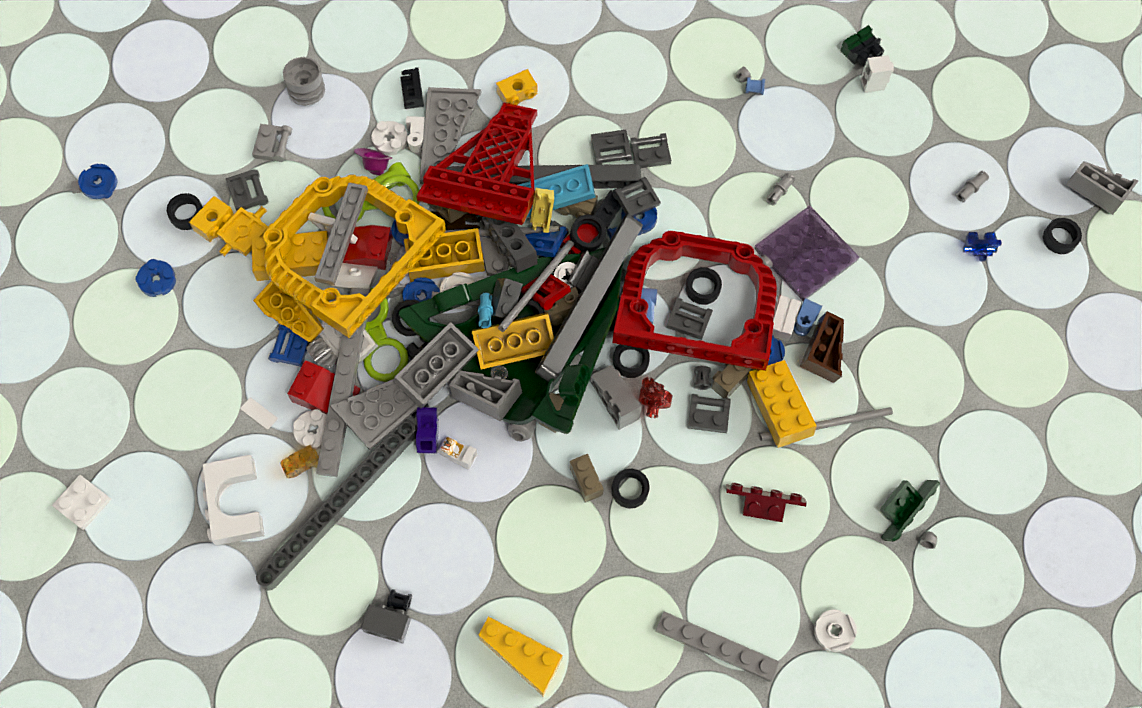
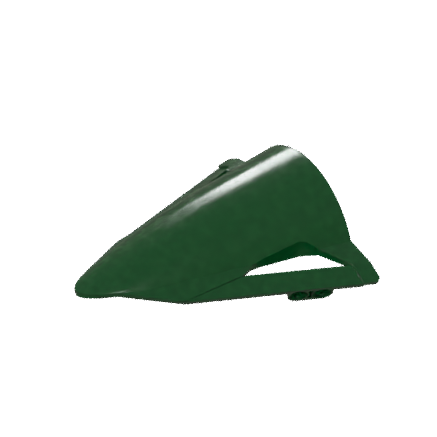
(535, 395)

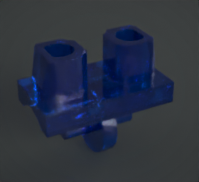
(982, 247)

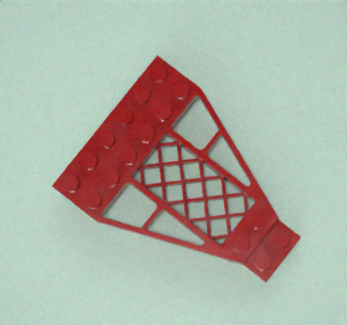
(488, 195)

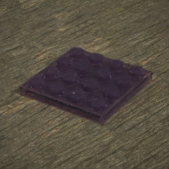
(807, 253)

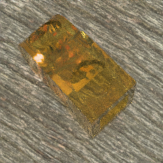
(300, 461)

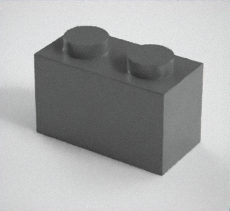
(505, 297)
(386, 623)

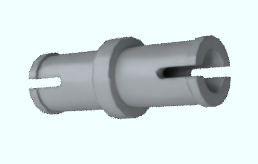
(972, 186)
(780, 189)

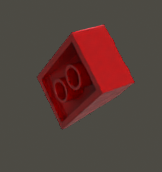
(371, 246)
(314, 387)

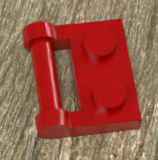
(552, 287)

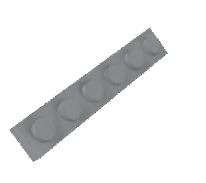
(341, 234)
(717, 646)

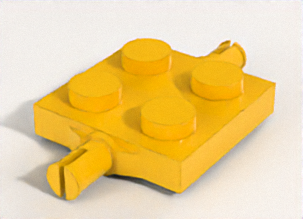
(241, 229)

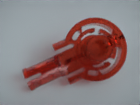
(654, 396)

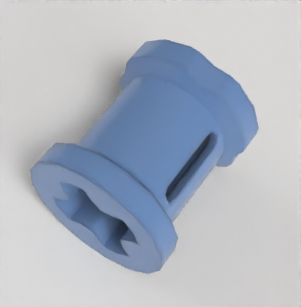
(755, 86)

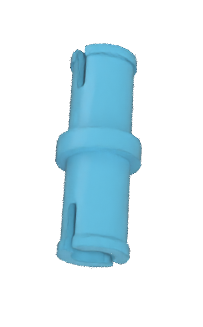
(485, 310)

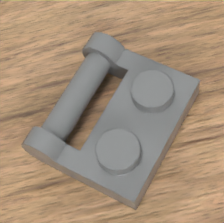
(266, 142)

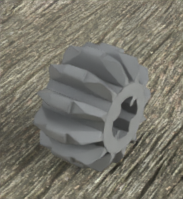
(322, 353)

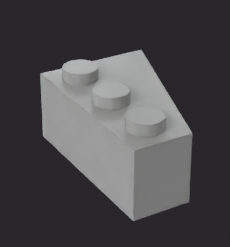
(1100, 186)
(485, 394)
(616, 396)

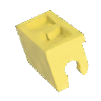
(542, 209)

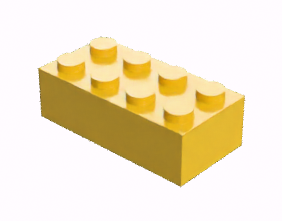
(450, 254)
(302, 258)
(520, 341)
(781, 404)

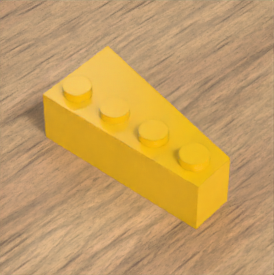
(524, 655)

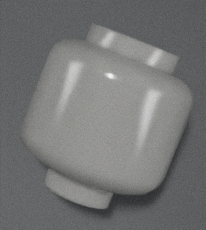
(522, 432)

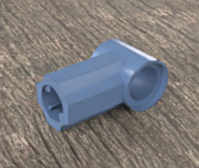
(650, 297)

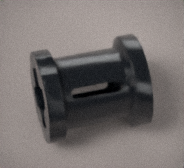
(399, 600)

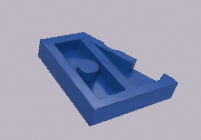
(547, 243)

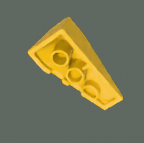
(288, 312)

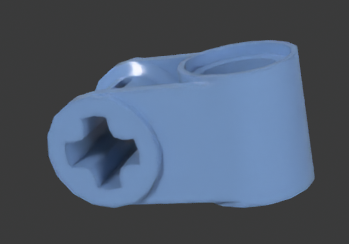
(807, 315)

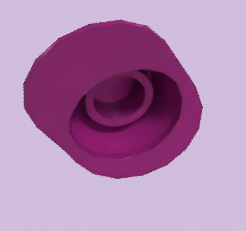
(373, 160)

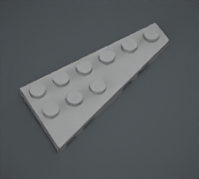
(445, 121)
(375, 412)

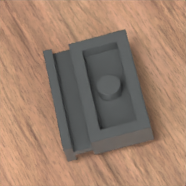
(582, 270)

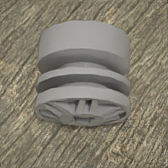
(304, 81)

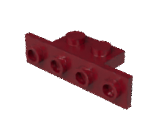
(764, 503)

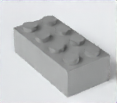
(435, 365)

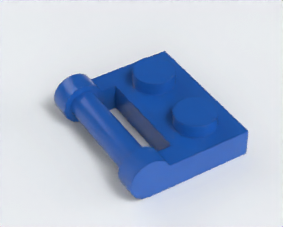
(294, 351)

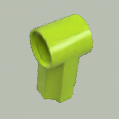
(395, 169)

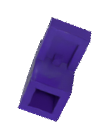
(427, 430)

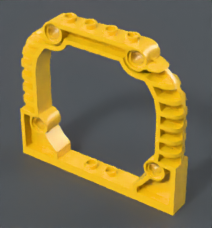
(347, 311)

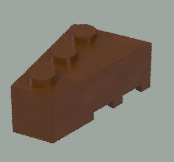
(825, 348)

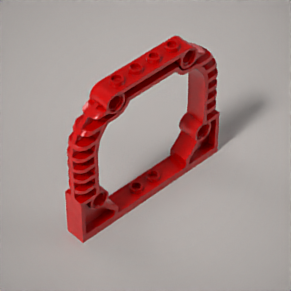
(747, 350)

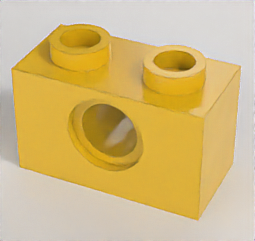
(523, 81)
(202, 223)

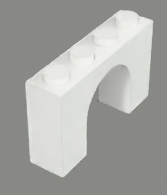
(217, 479)

